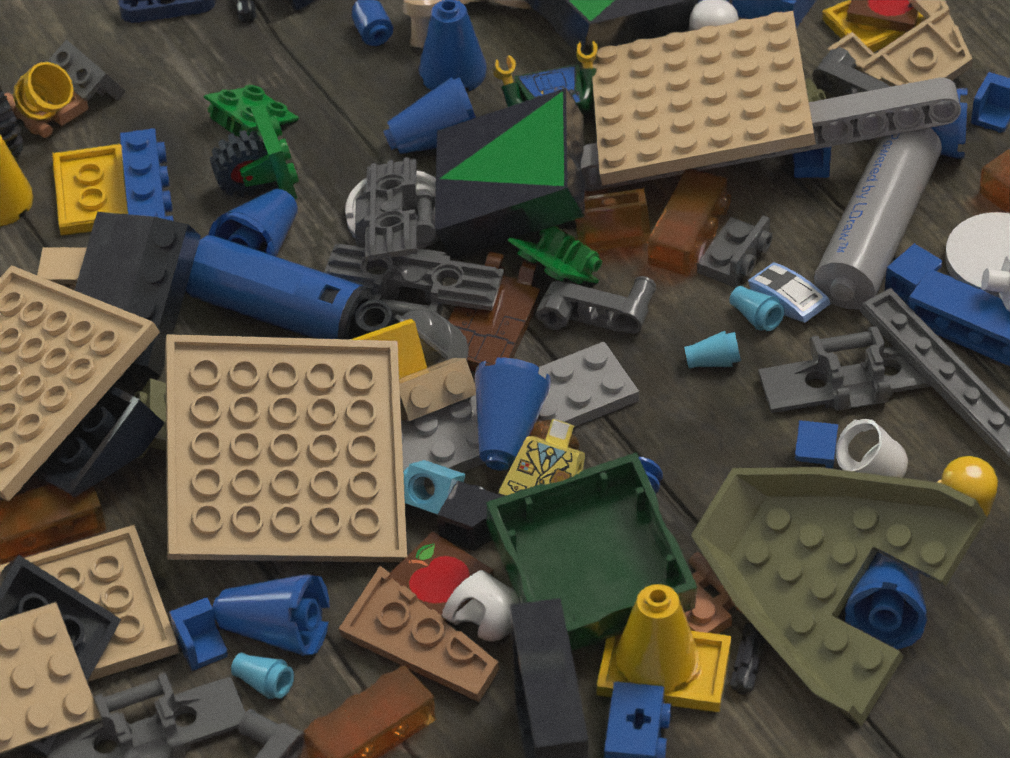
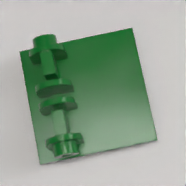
(234, 106)
(561, 255)

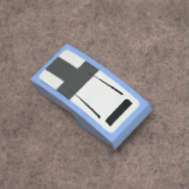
(795, 293)

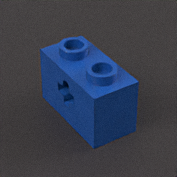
(637, 721)

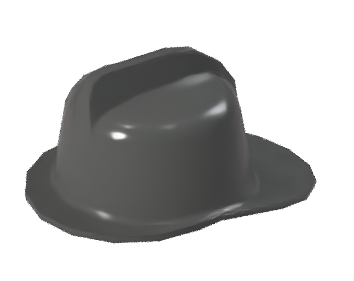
(437, 336)

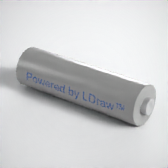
(877, 217)

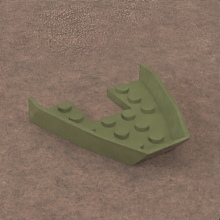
(799, 543)

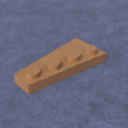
(406, 631)

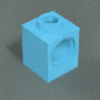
(442, 478)

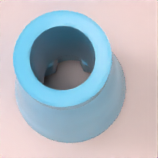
(759, 309)
(715, 351)
(265, 675)

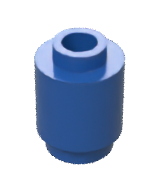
(372, 22)

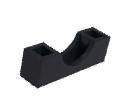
(464, 517)

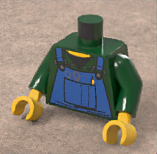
(533, 85)

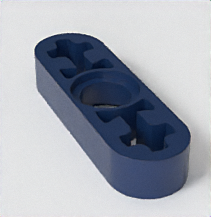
(145, 12)

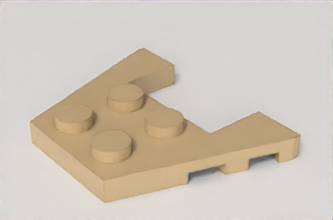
(921, 54)

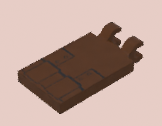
(501, 330)

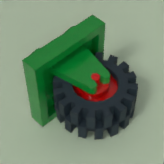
(254, 159)

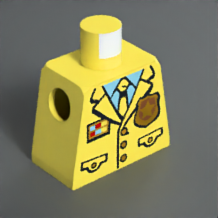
(544, 460)

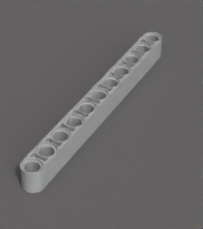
(841, 122)

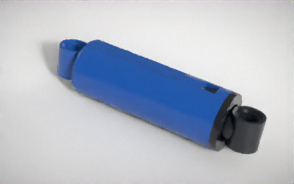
(283, 292)

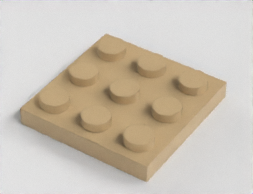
(40, 679)

